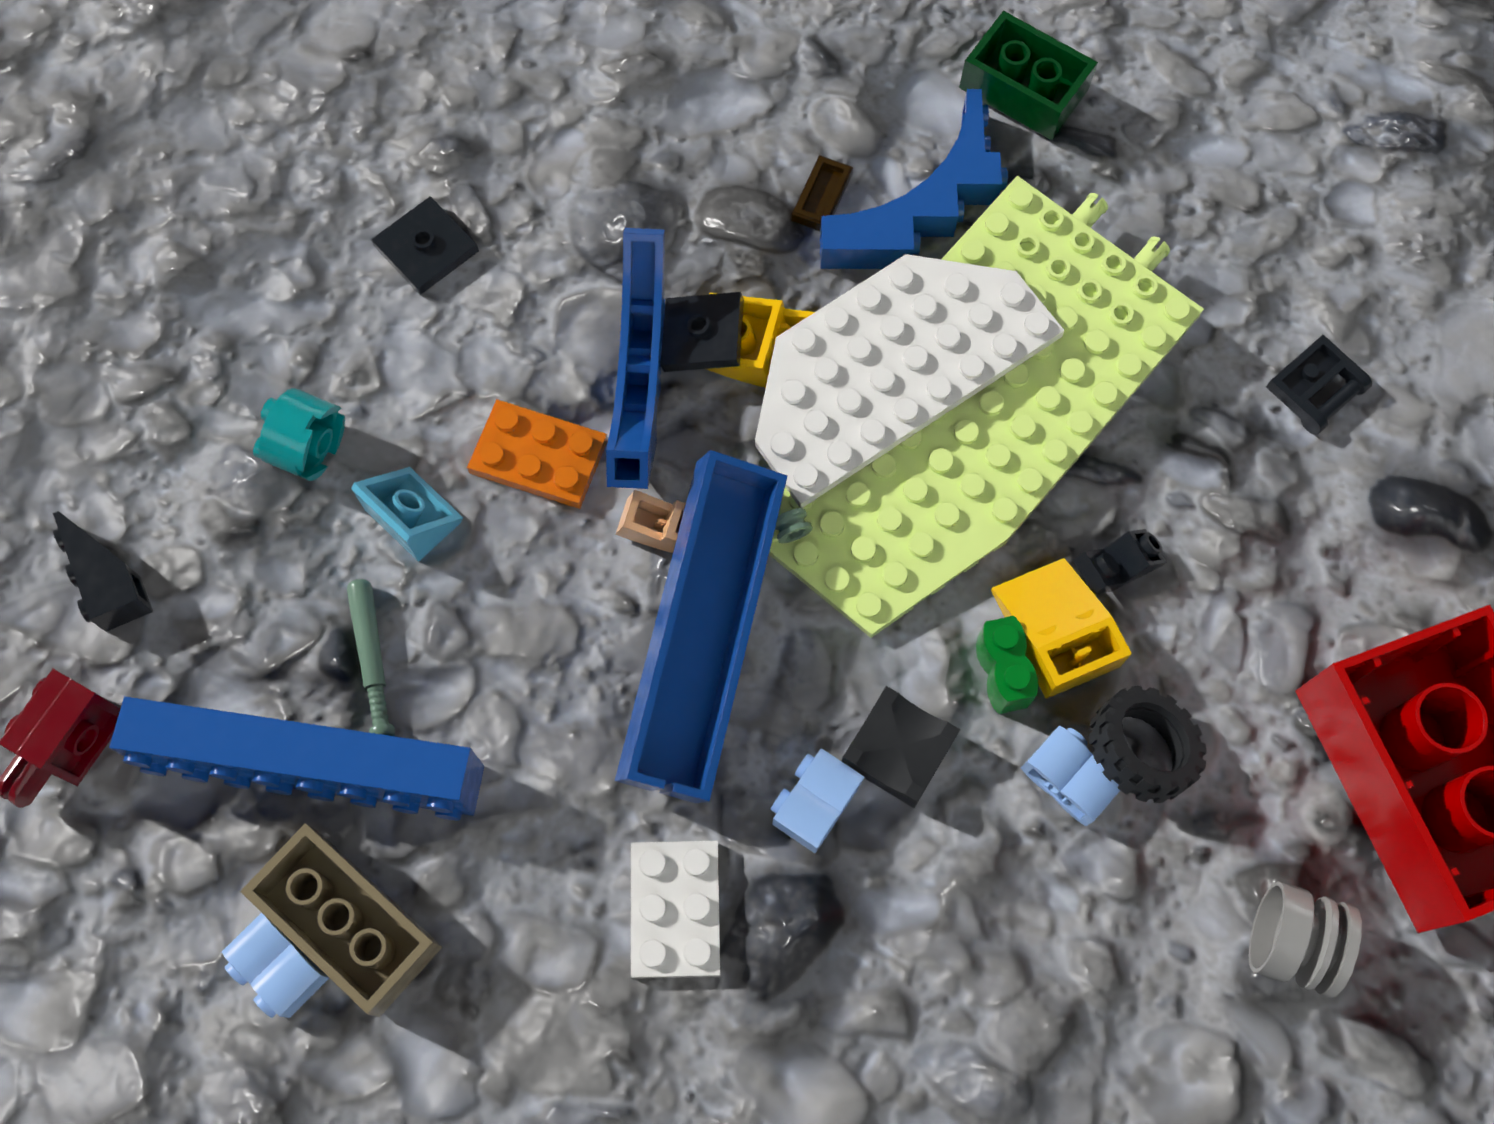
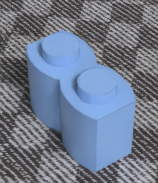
(1071, 775)
(816, 800)
(273, 968)

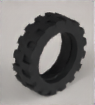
(1125, 766)

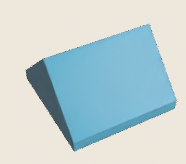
(408, 509)

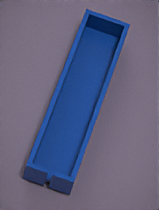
(702, 629)
(298, 757)

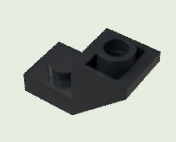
(1121, 561)

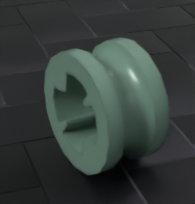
(792, 525)

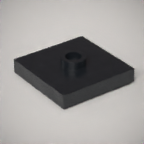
(425, 245)
(702, 332)

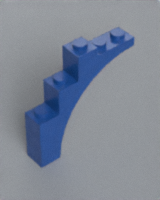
(931, 209)
(638, 384)

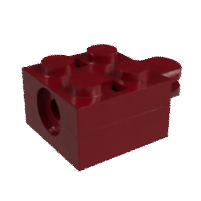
(55, 735)

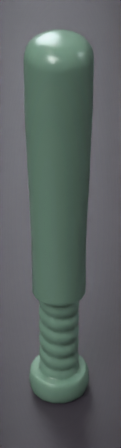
(369, 652)

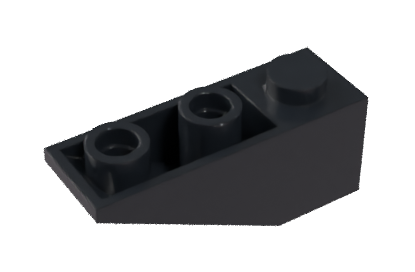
(108, 587)

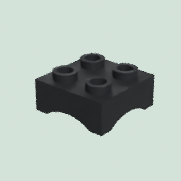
(900, 747)

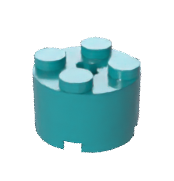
(299, 433)

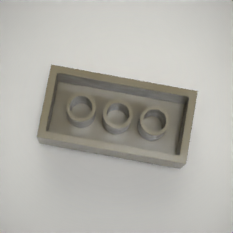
(341, 920)

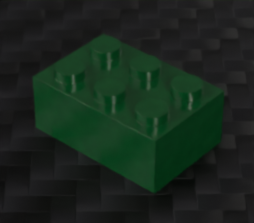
(1028, 74)

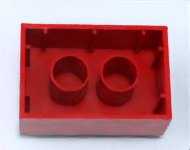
(1417, 760)

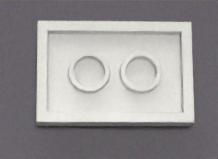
(675, 909)

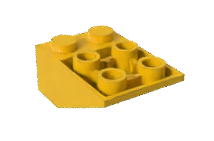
(1064, 625)

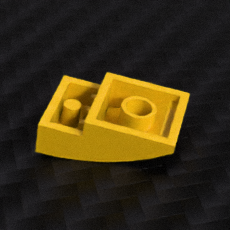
(760, 326)

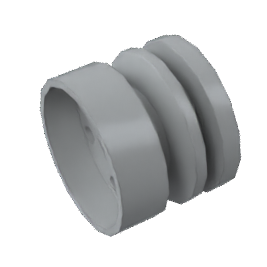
(1305, 939)

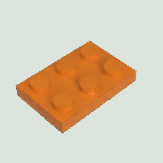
(537, 453)

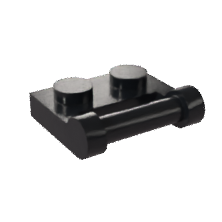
(1310, 374)

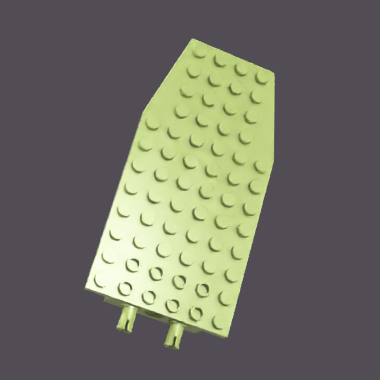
(989, 462)

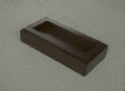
(822, 192)

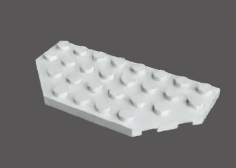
(891, 364)

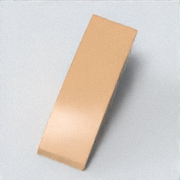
(651, 521)

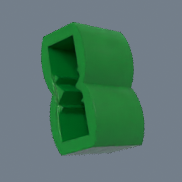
(1011, 675)

